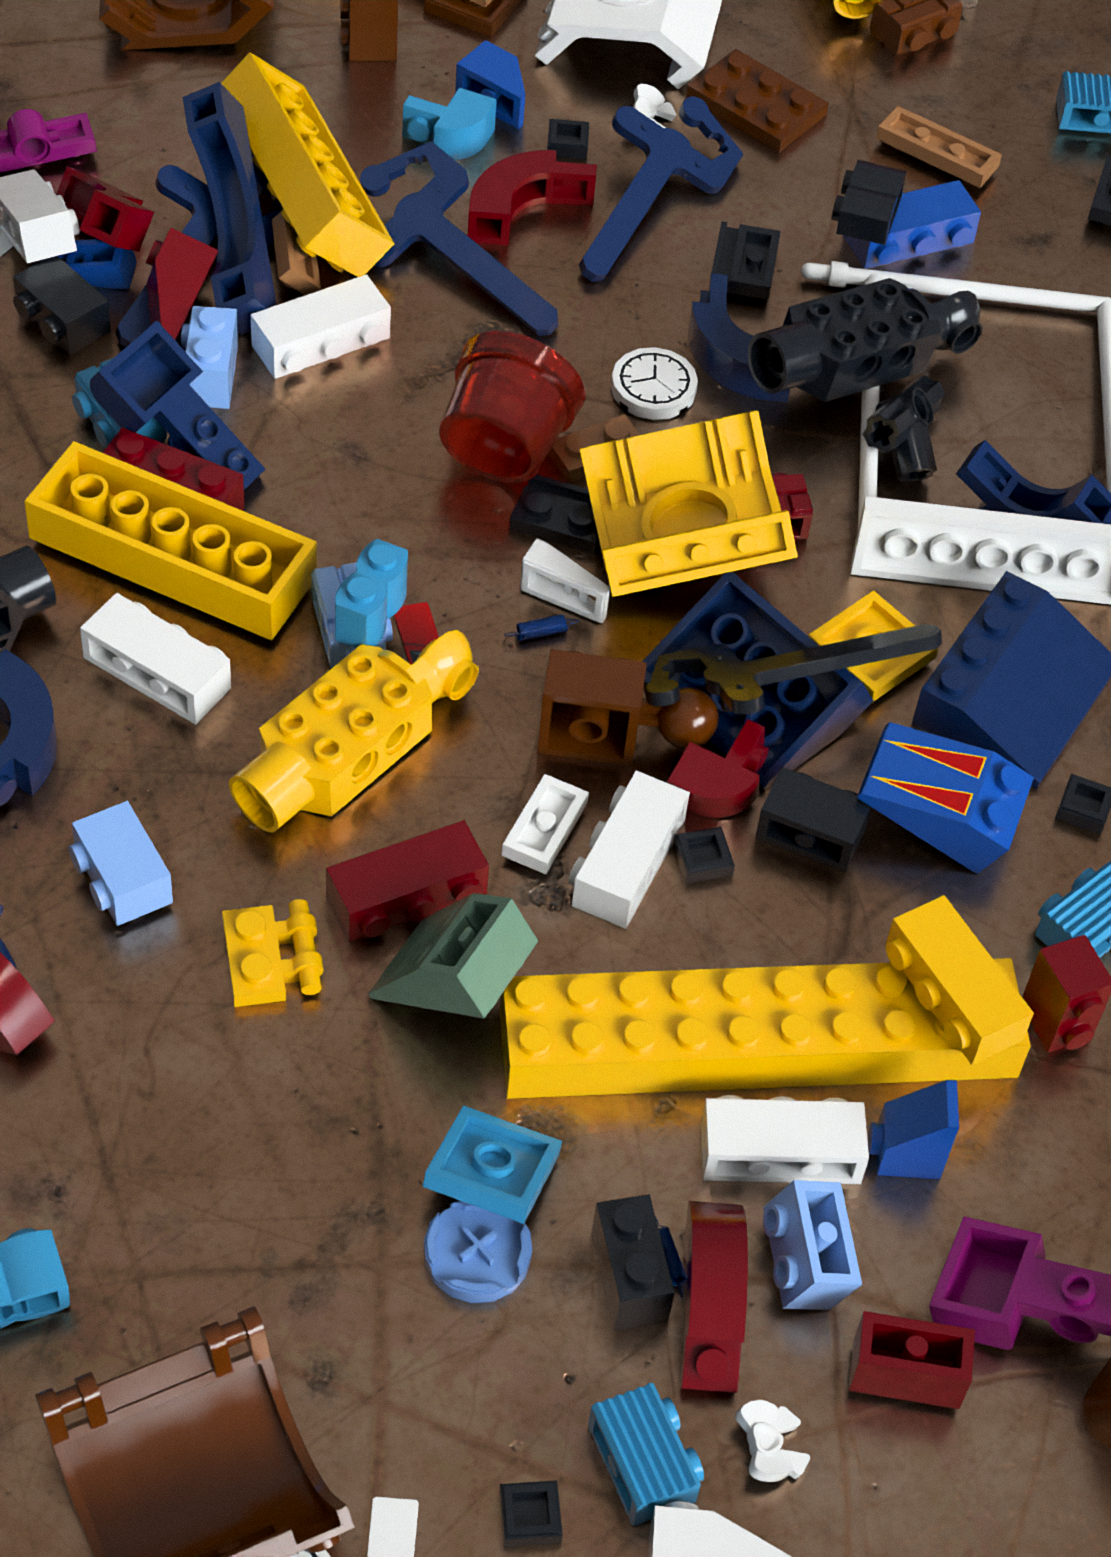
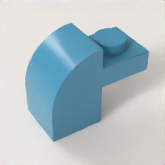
(457, 129)

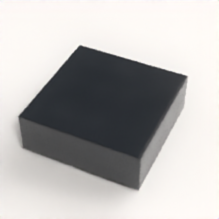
(568, 138)
(1085, 804)
(703, 855)
(530, 1513)

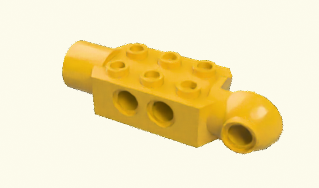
(349, 729)

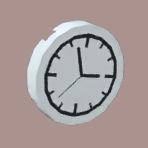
(654, 383)

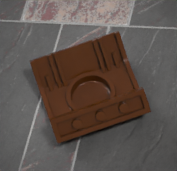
(181, 22)

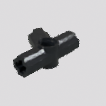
(902, 427)

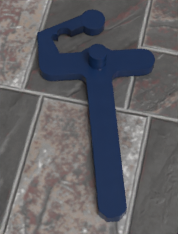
(666, 154)
(195, 197)
(422, 219)

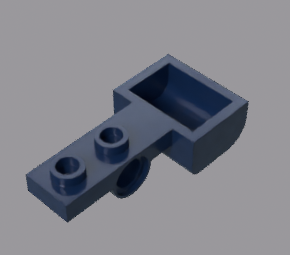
(154, 381)

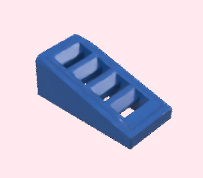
(102, 264)

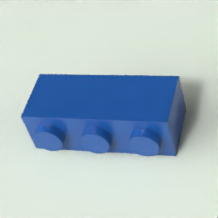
(924, 224)

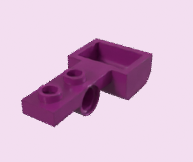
(35, 141)
(1003, 1274)

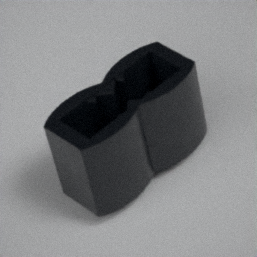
(869, 201)

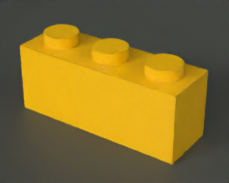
(957, 980)

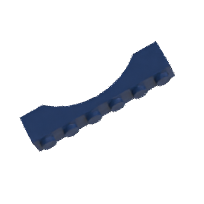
(222, 144)

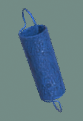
(541, 627)
(673, 1260)

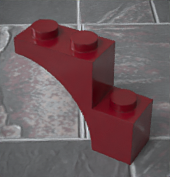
(105, 210)

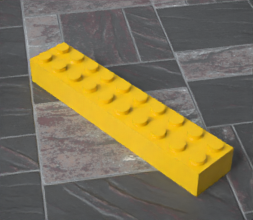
(729, 1031)

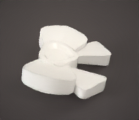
(651, 103)
(764, 1428)

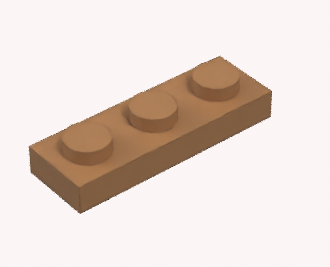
(938, 146)

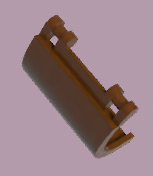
(193, 1456)

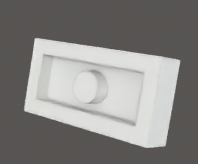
(545, 824)

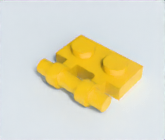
(255, 957)

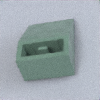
(459, 957)

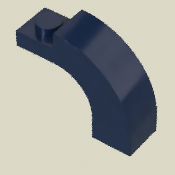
(721, 345)
(1007, 491)
(29, 717)

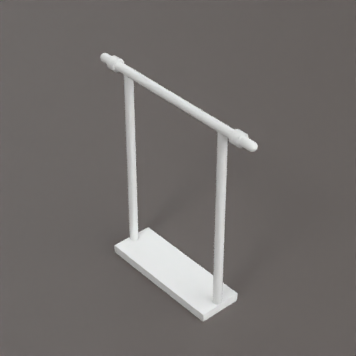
(971, 544)

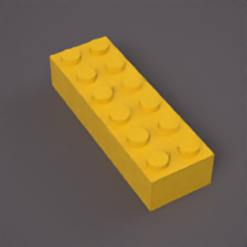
(307, 169)
(171, 540)

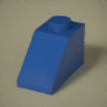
(496, 75)
(916, 1132)

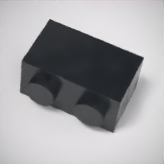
(61, 304)
(813, 819)
(632, 1262)

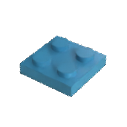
(492, 1164)

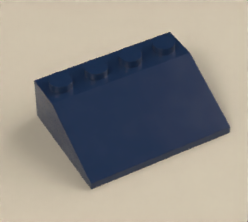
(1016, 678)
(799, 712)

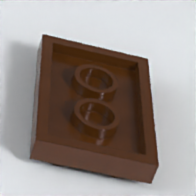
(758, 100)

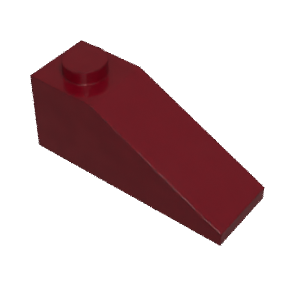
(176, 278)

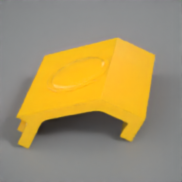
(686, 503)

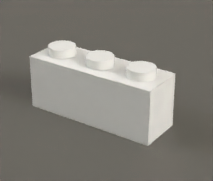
(36, 217)
(320, 326)
(156, 658)
(628, 848)
(783, 1140)

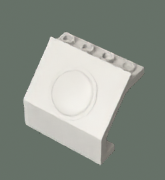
(675, 26)

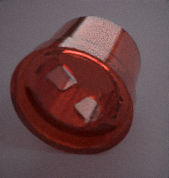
(509, 405)

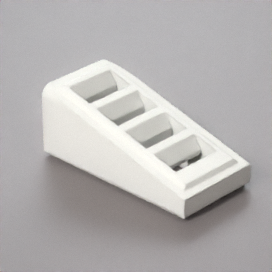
(563, 582)

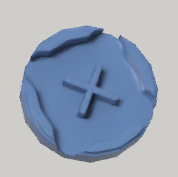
(476, 1253)

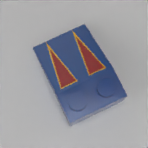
(947, 793)

